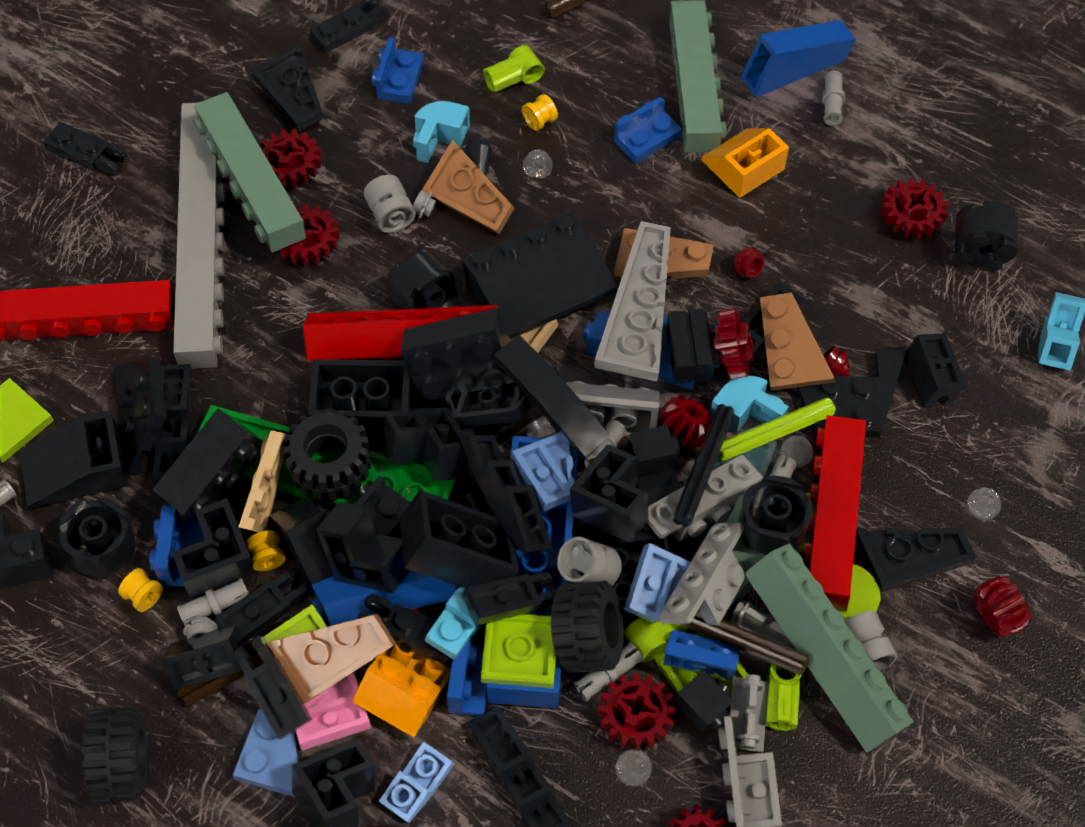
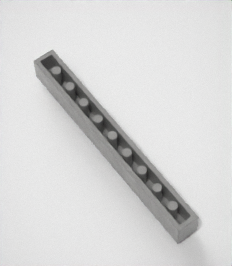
(198, 250)

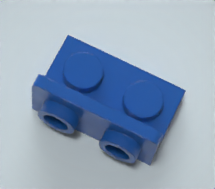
(397, 73)
(646, 130)
(700, 653)
(465, 690)

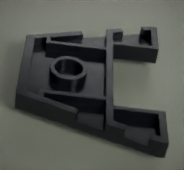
(860, 396)

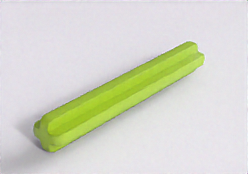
(776, 428)

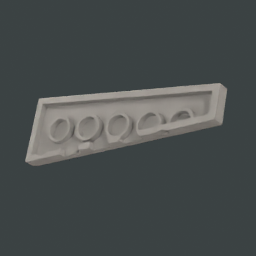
(636, 319)

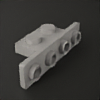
(715, 505)
(709, 579)
(752, 782)

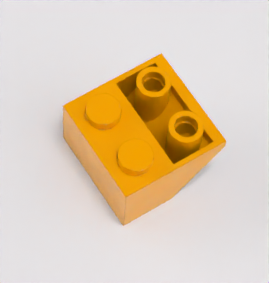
(748, 159)
(402, 688)

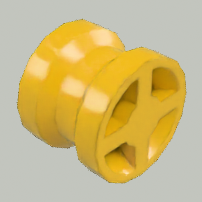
(539, 112)
(265, 550)
(140, 590)

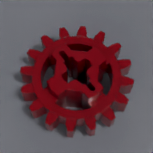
(292, 156)
(914, 208)
(317, 241)
(733, 343)
(648, 718)

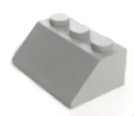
(632, 407)

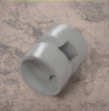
(389, 203)
(588, 561)
(868, 630)

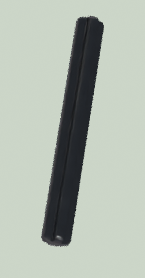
(703, 466)

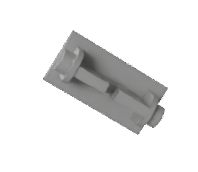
(759, 622)
(749, 712)

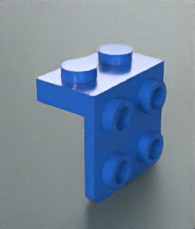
(171, 536)

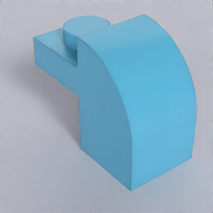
(439, 123)
(1061, 331)
(749, 399)
(453, 627)

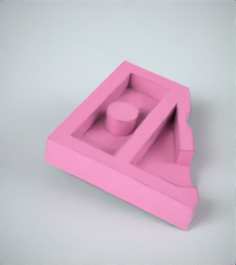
(333, 715)

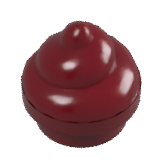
(749, 262)
(837, 361)

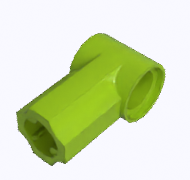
(520, 66)
(650, 637)
(782, 700)

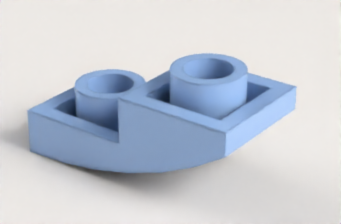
(417, 782)

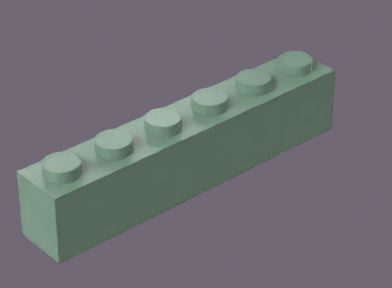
(695, 76)
(249, 172)
(833, 651)

